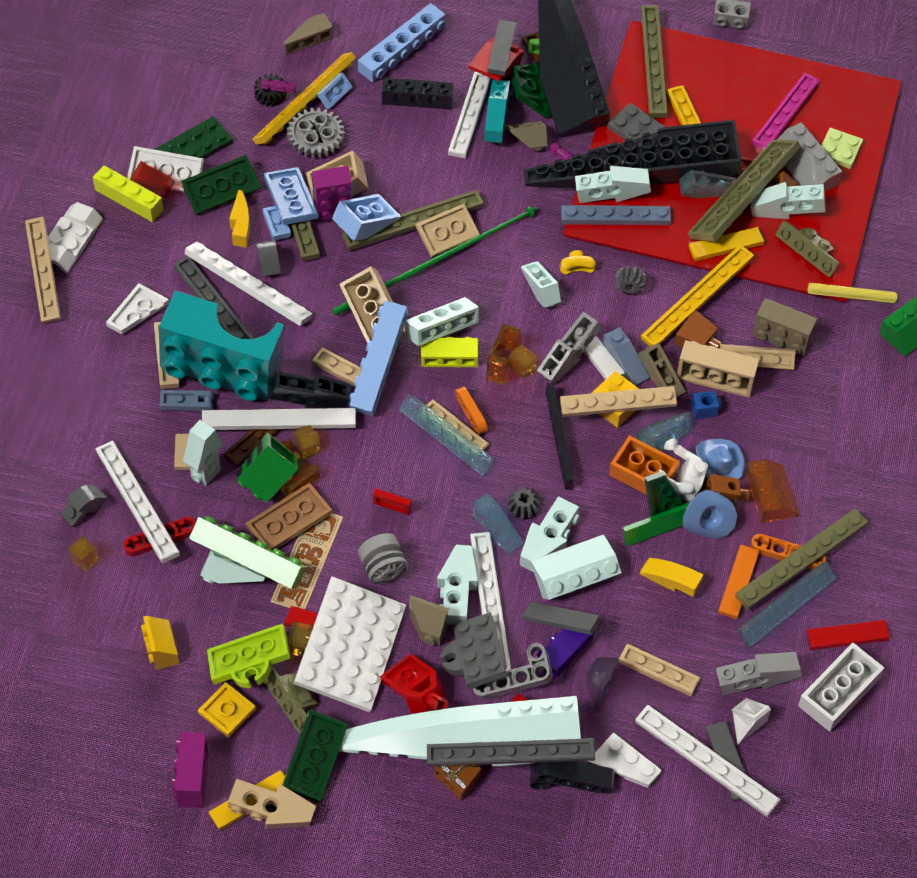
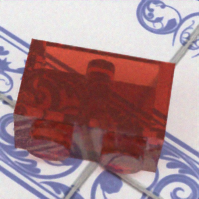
(152, 179)

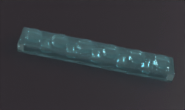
(447, 435)
(786, 604)

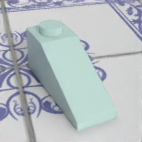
(542, 284)
(225, 570)

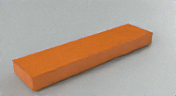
(739, 578)

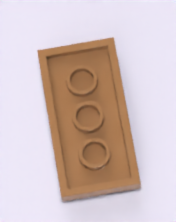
(289, 517)

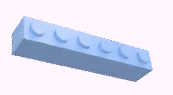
(379, 358)

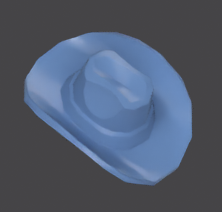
(722, 458)
(710, 515)

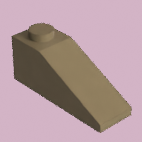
(310, 33)
(660, 369)

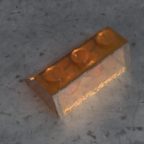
(771, 491)

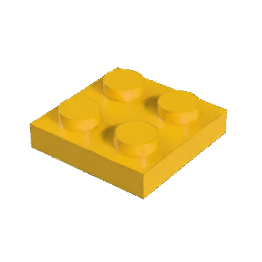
(226, 709)

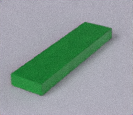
(654, 525)

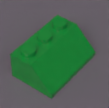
(901, 328)

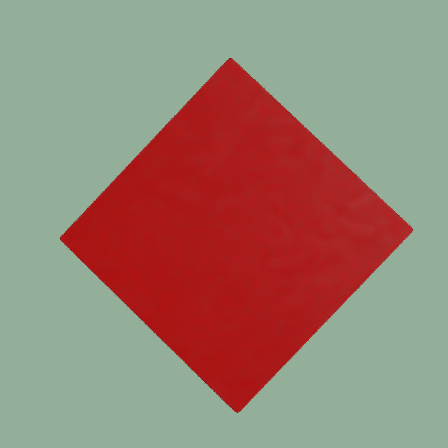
(748, 87)

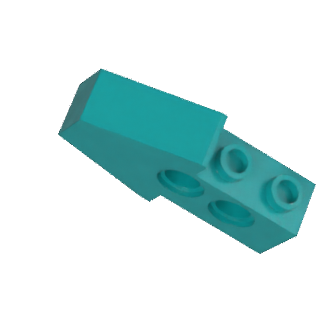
(497, 111)

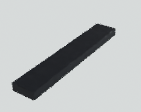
(559, 436)

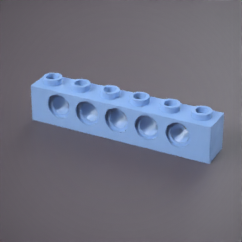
(401, 43)

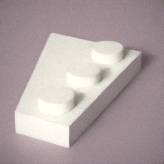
(136, 308)
(626, 761)

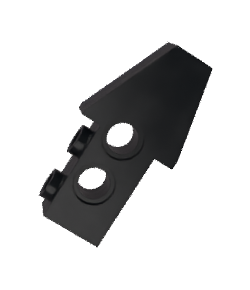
(313, 392)

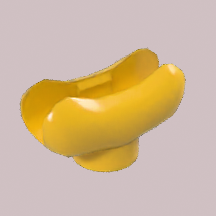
(577, 262)

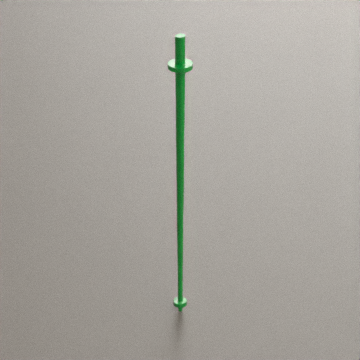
(529, 211)

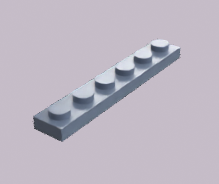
(615, 215)

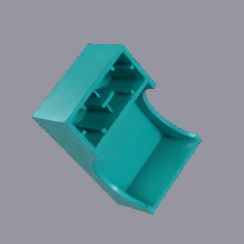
(200, 348)

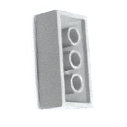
(811, 162)

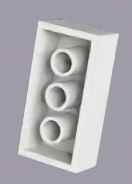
(841, 687)

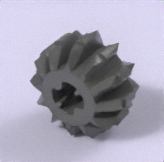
(630, 280)
(523, 502)

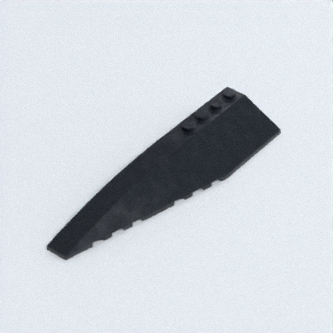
(568, 70)
(665, 153)

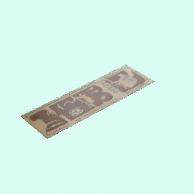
(312, 549)

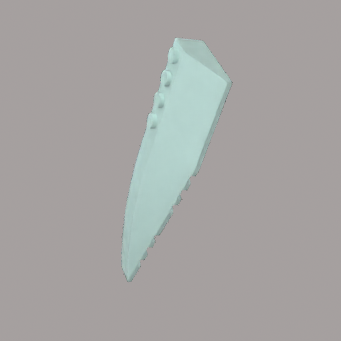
(479, 723)

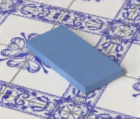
(291, 196)

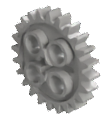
(326, 126)

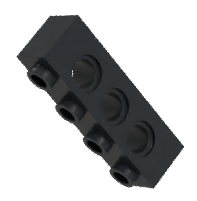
(417, 93)

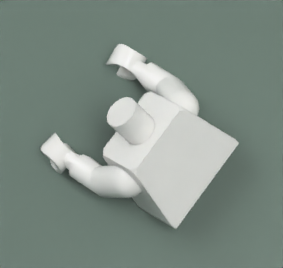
(690, 474)

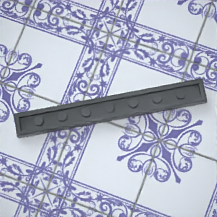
(203, 289)
(511, 752)

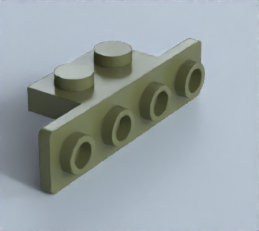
(810, 246)
(290, 697)

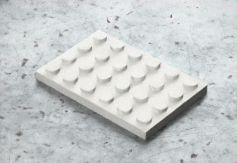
(350, 644)

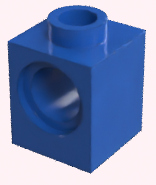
(703, 411)

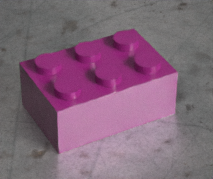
(329, 188)
(190, 769)

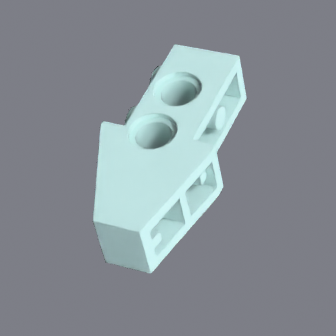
(617, 183)
(783, 200)
(202, 453)
(537, 542)
(458, 569)

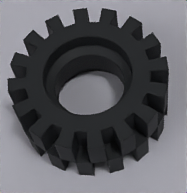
(268, 97)

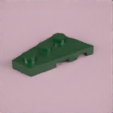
(660, 494)

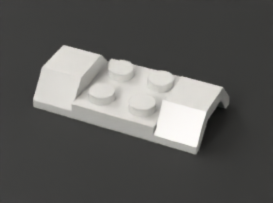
(72, 235)

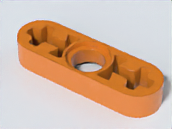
(471, 410)

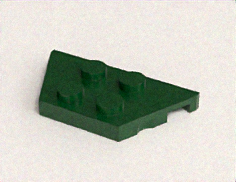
(529, 88)

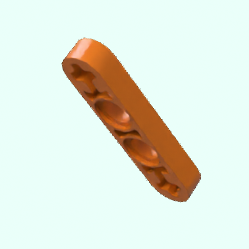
(787, 546)

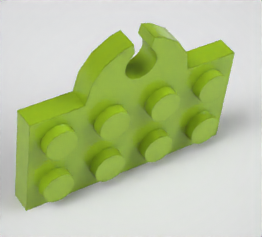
(249, 656)

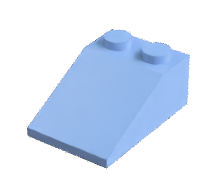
(364, 216)

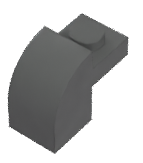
(268, 258)
(83, 500)

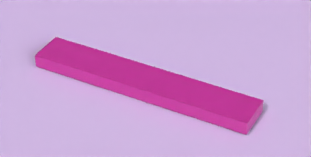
(786, 111)

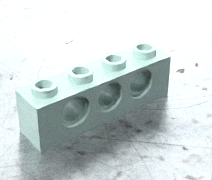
(441, 321)

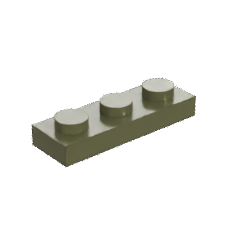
(305, 240)

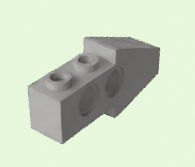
(567, 351)
(763, 671)

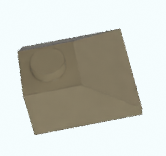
(530, 133)
(429, 620)

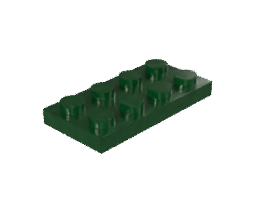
(200, 140)
(220, 184)
(314, 755)

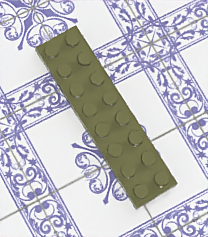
(744, 190)

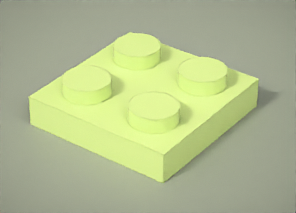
(841, 147)

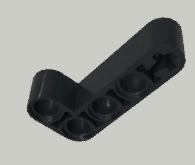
(573, 775)

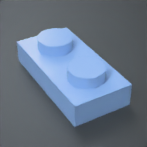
(334, 90)
(275, 225)

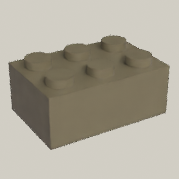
(784, 326)

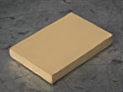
(447, 230)

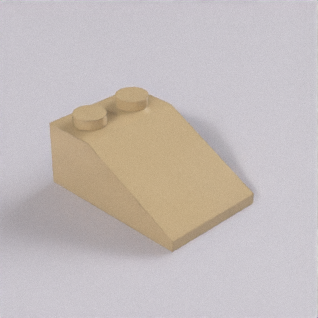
(356, 170)

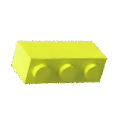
(450, 352)

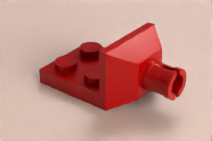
(416, 684)

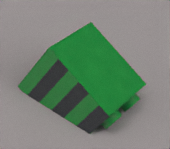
(267, 468)

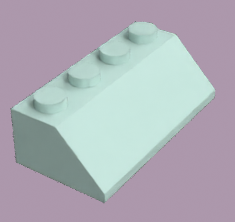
(575, 567)

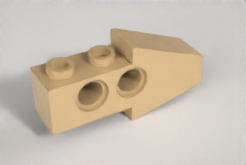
(290, 812)

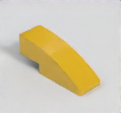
(240, 221)
(672, 575)

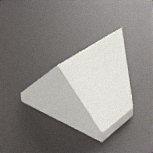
(749, 717)

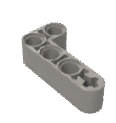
(513, 685)

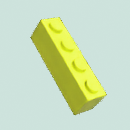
(128, 193)

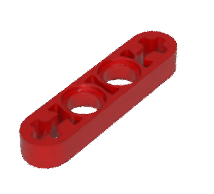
(135, 539)

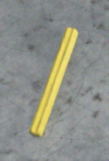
(850, 292)

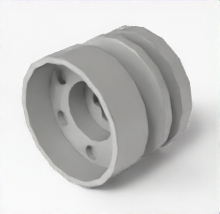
(383, 559)

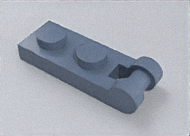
(186, 400)

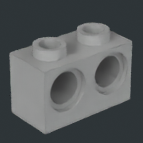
(731, 13)

